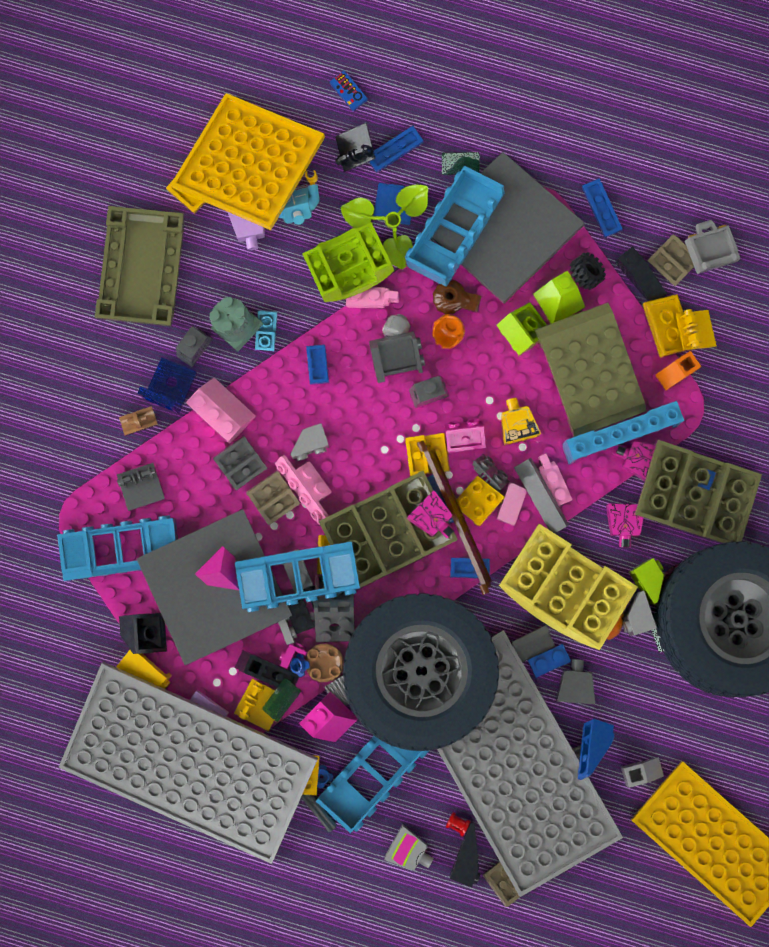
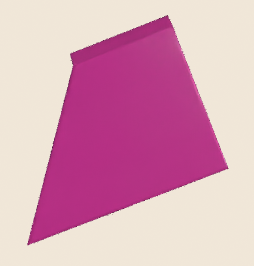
(220, 570)

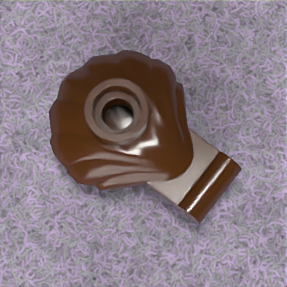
(454, 298)

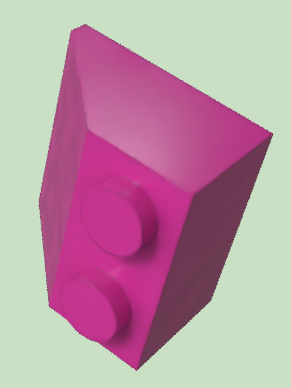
(328, 719)

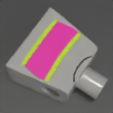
(408, 850)

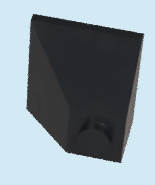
(144, 632)

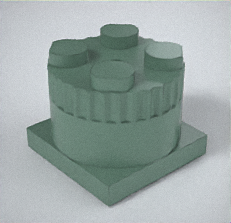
(234, 322)

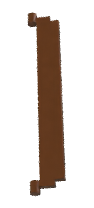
(458, 517)

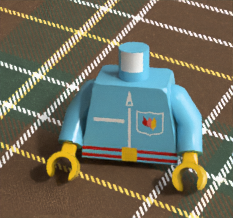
(301, 202)

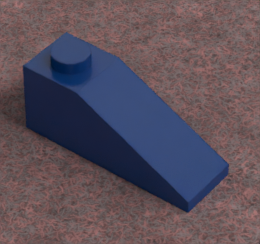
(595, 742)

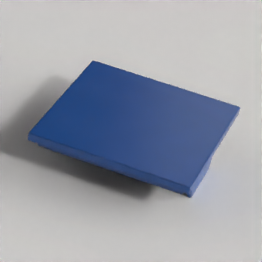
(387, 203)

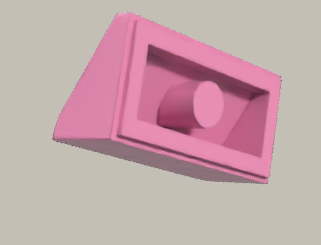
(511, 504)

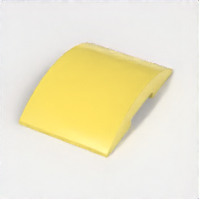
(567, 589)

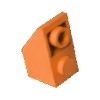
(678, 370)

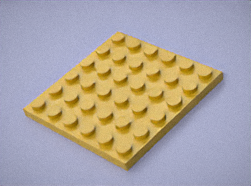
(248, 161)

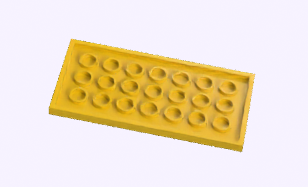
(710, 841)

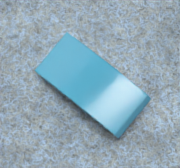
(267, 333)

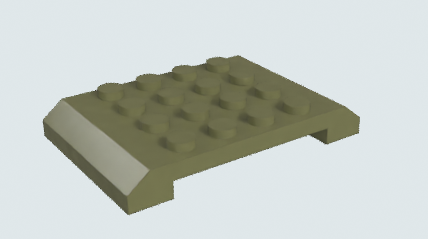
(140, 266)
(591, 369)

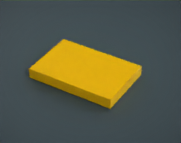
(664, 325)

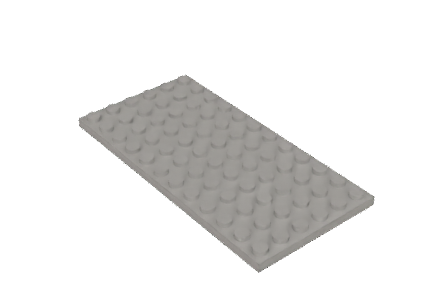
(187, 762)
(526, 782)

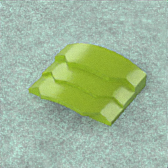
(348, 263)

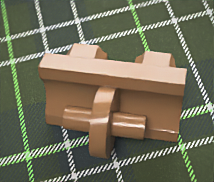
(138, 421)

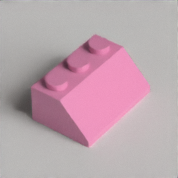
(221, 409)

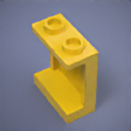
(143, 668)

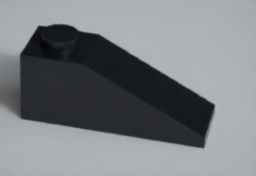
(640, 274)
(264, 670)
(466, 863)

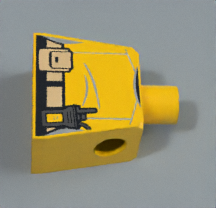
(518, 423)

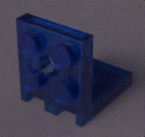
(164, 396)

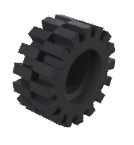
(587, 271)

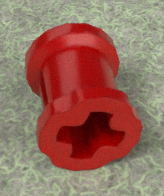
(457, 824)

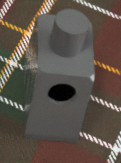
(192, 345)
(428, 391)
(576, 685)

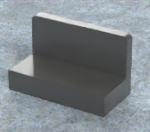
(533, 643)

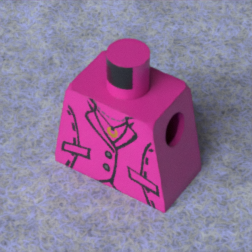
(636, 458)
(432, 516)
(624, 522)

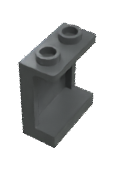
(396, 355)

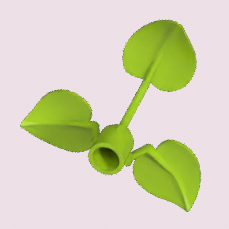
(411, 199)

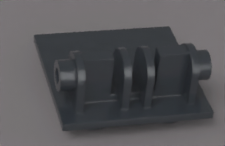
(354, 147)

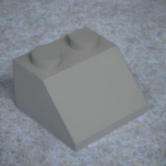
(638, 616)

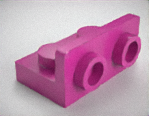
(465, 435)

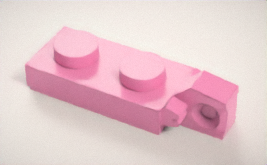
(373, 298)
(554, 480)

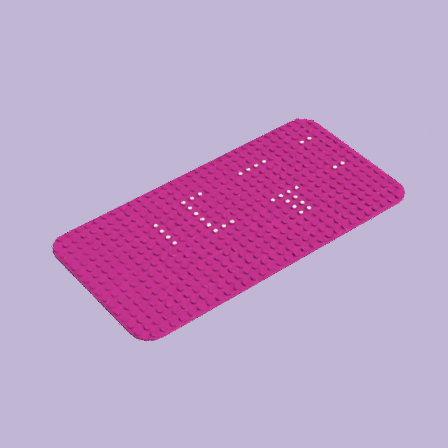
(368, 452)

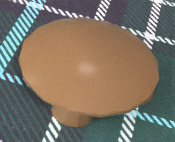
(325, 662)

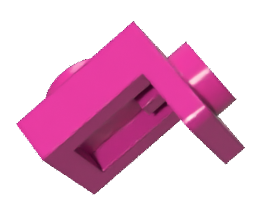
(287, 656)

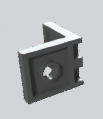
(331, 611)

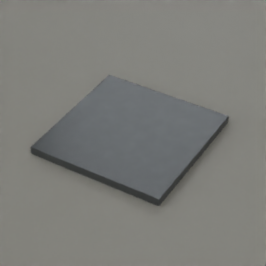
(520, 234)
(203, 615)

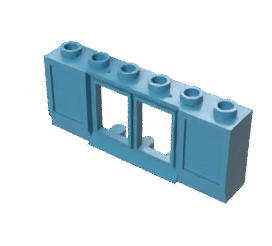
(472, 193)
(622, 432)
(78, 550)
(257, 582)
(346, 803)

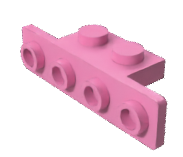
(307, 485)

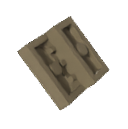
(672, 260)
(273, 497)
(501, 884)

